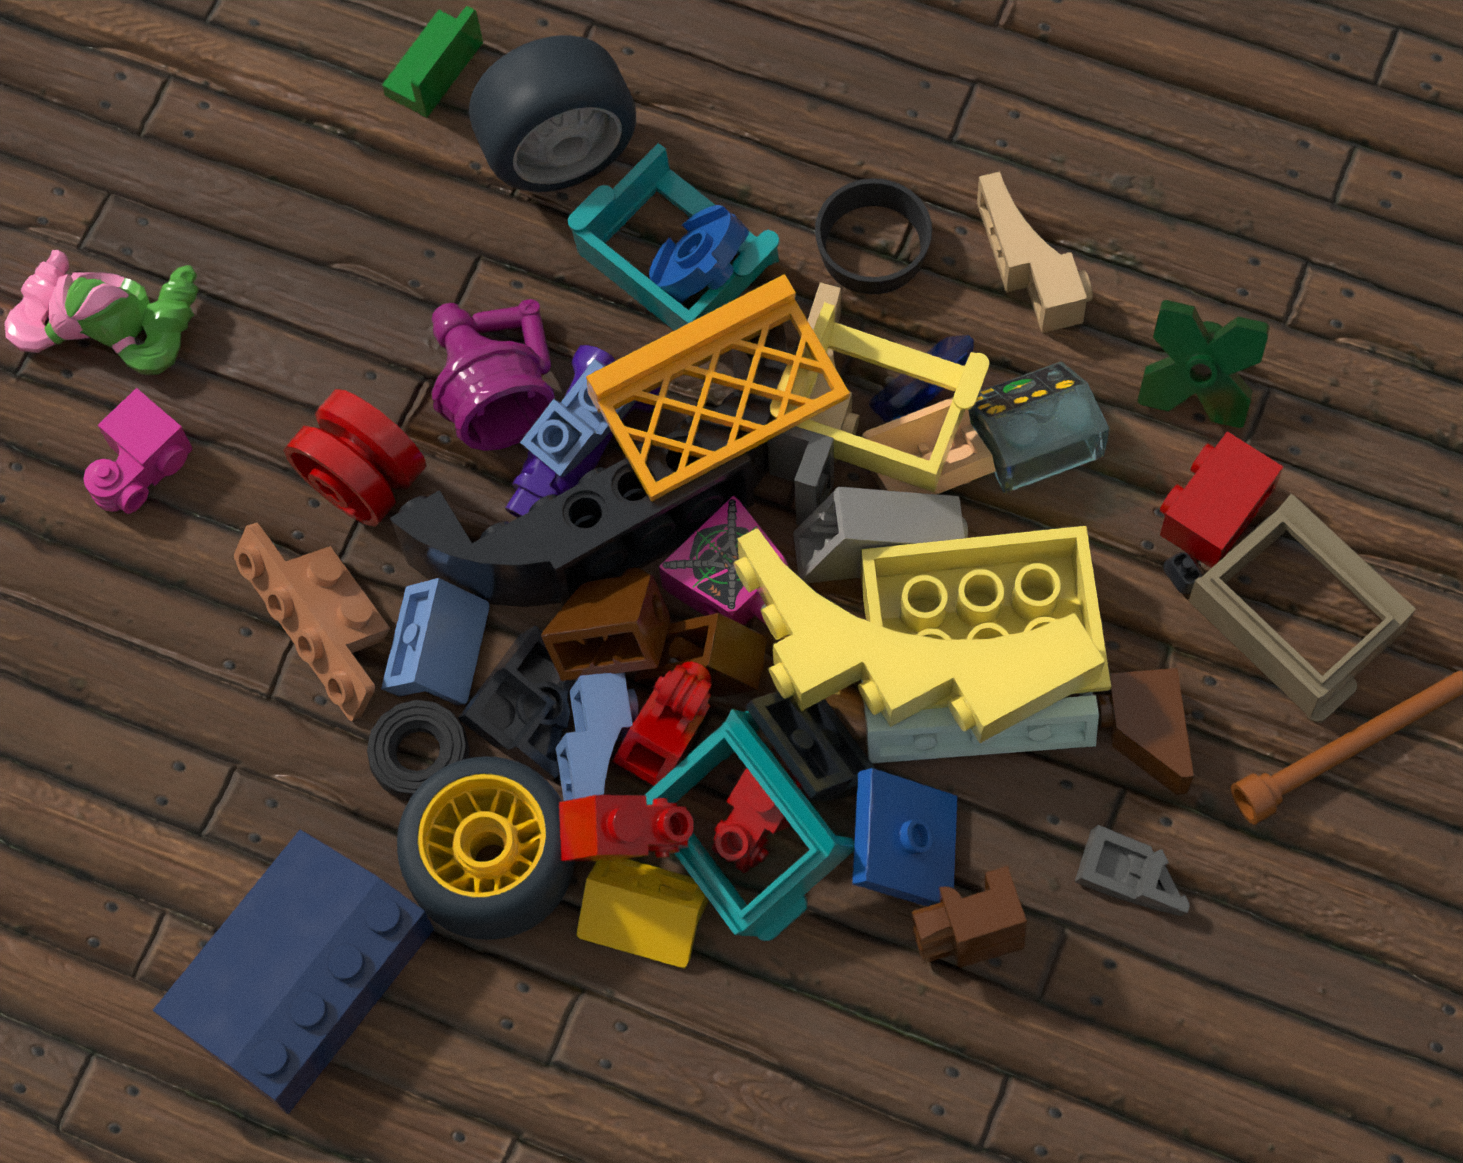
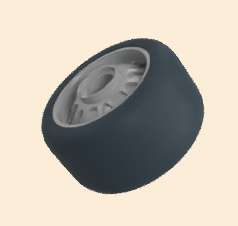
(552, 113)

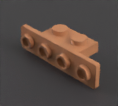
(319, 611)

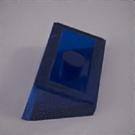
(910, 394)

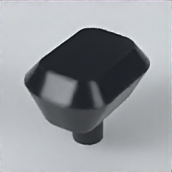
(1182, 571)

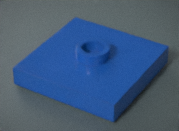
(903, 837)

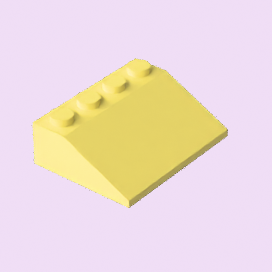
(984, 588)

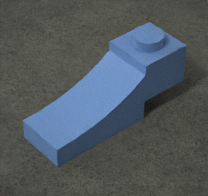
(601, 716)

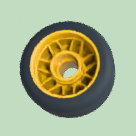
(457, 816)

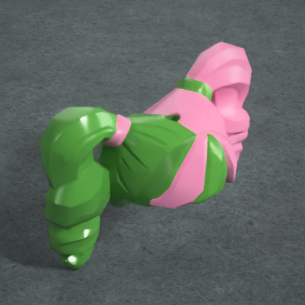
(103, 309)

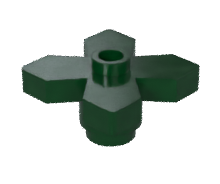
(1203, 362)

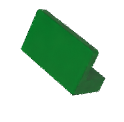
(434, 61)

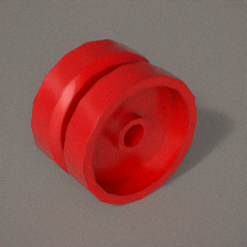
(355, 457)

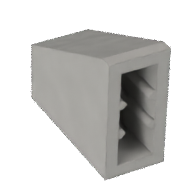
(858, 519)

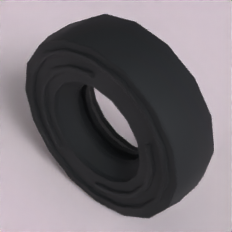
(399, 723)

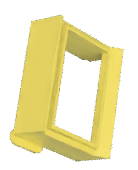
(963, 380)

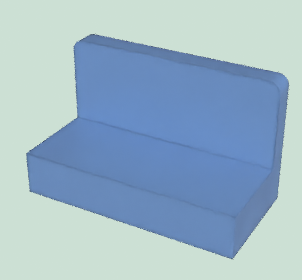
(436, 641)

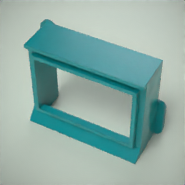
(611, 208)
(785, 897)

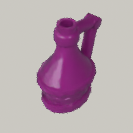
(491, 385)

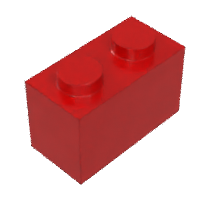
(1219, 499)

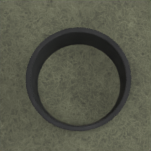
(873, 193)

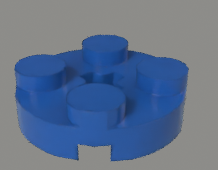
(700, 255)

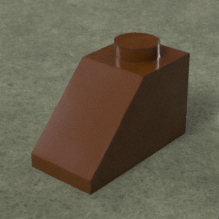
(719, 644)
(1149, 724)

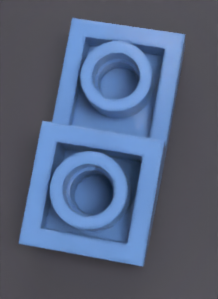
(570, 427)

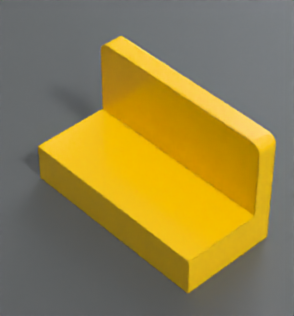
(641, 910)

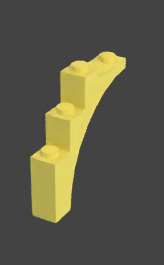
(989, 679)

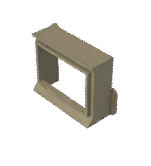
(1262, 645)

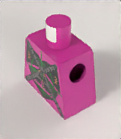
(704, 569)

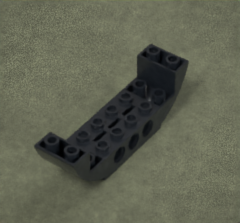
(601, 521)

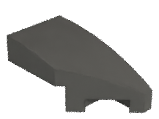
(1129, 872)

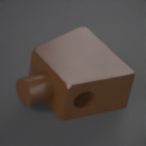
(609, 627)

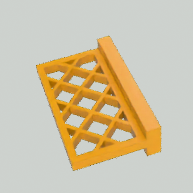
(695, 345)

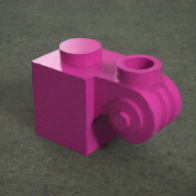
(148, 450)

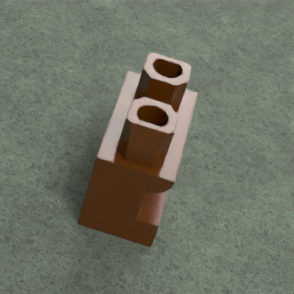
(972, 926)

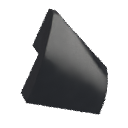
(523, 705)

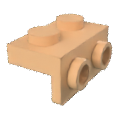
(918, 436)

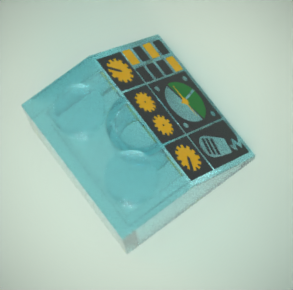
(1039, 425)

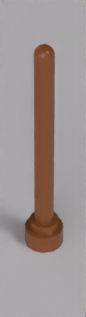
(1260, 795)

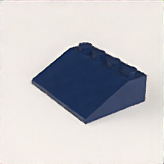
(295, 969)

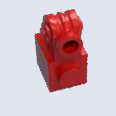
(666, 723)
(754, 815)
(621, 828)

